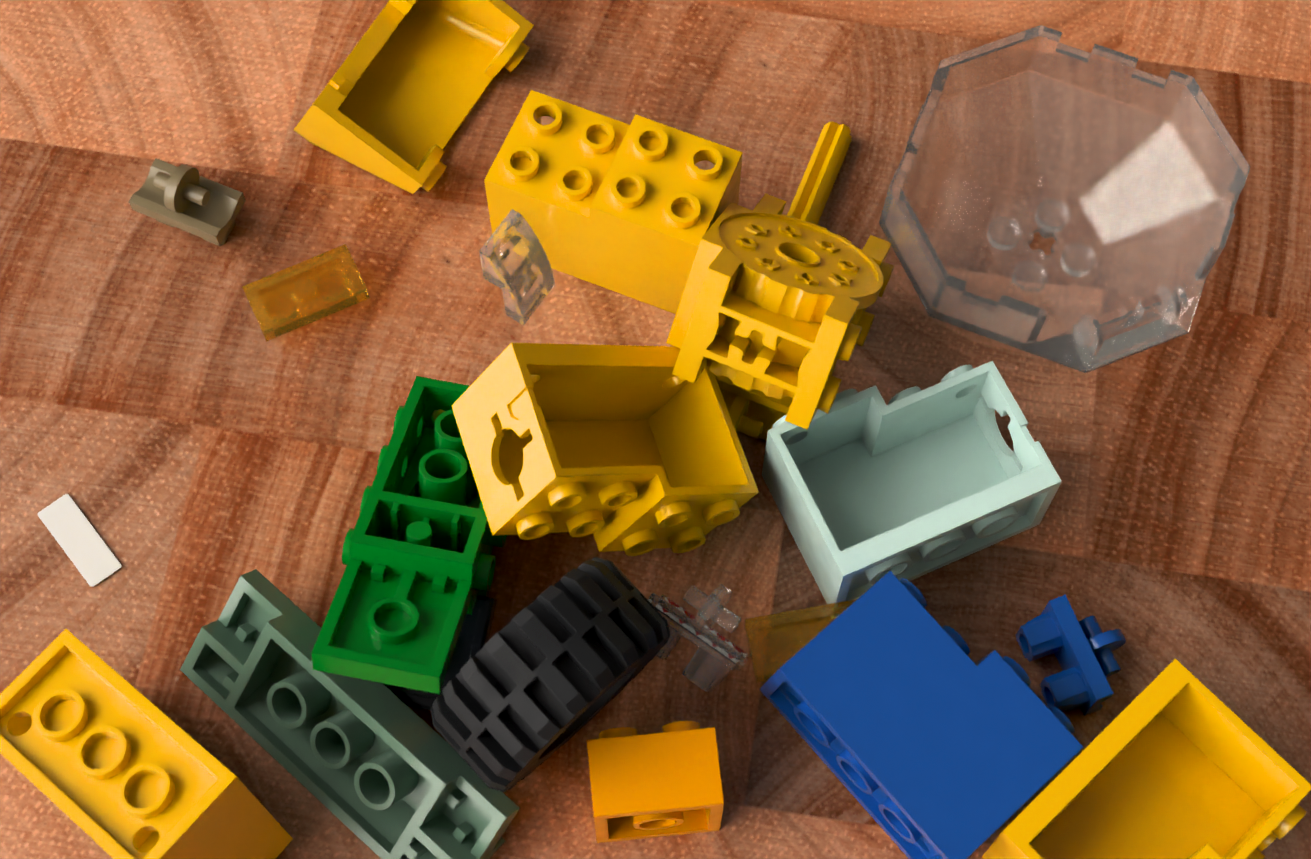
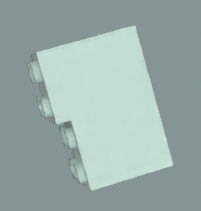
(906, 480)

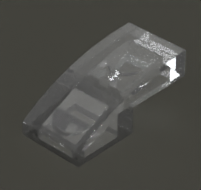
(518, 266)

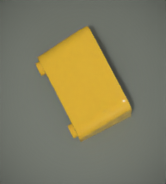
(413, 85)

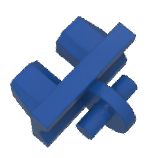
(1081, 651)

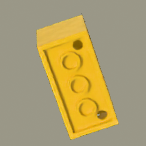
(612, 195)
(602, 447)
(126, 765)
(1163, 783)

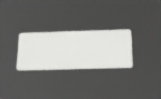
(79, 540)

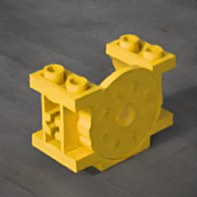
(777, 305)

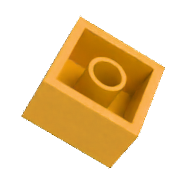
(655, 782)

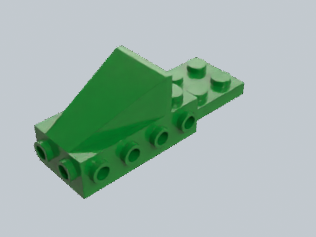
(413, 554)

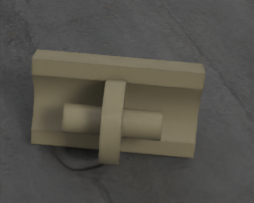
(188, 201)

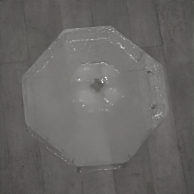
(1083, 151)

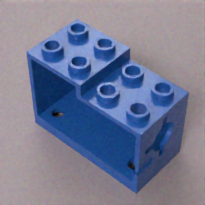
(917, 726)

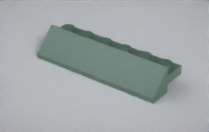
(343, 734)

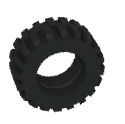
(548, 672)

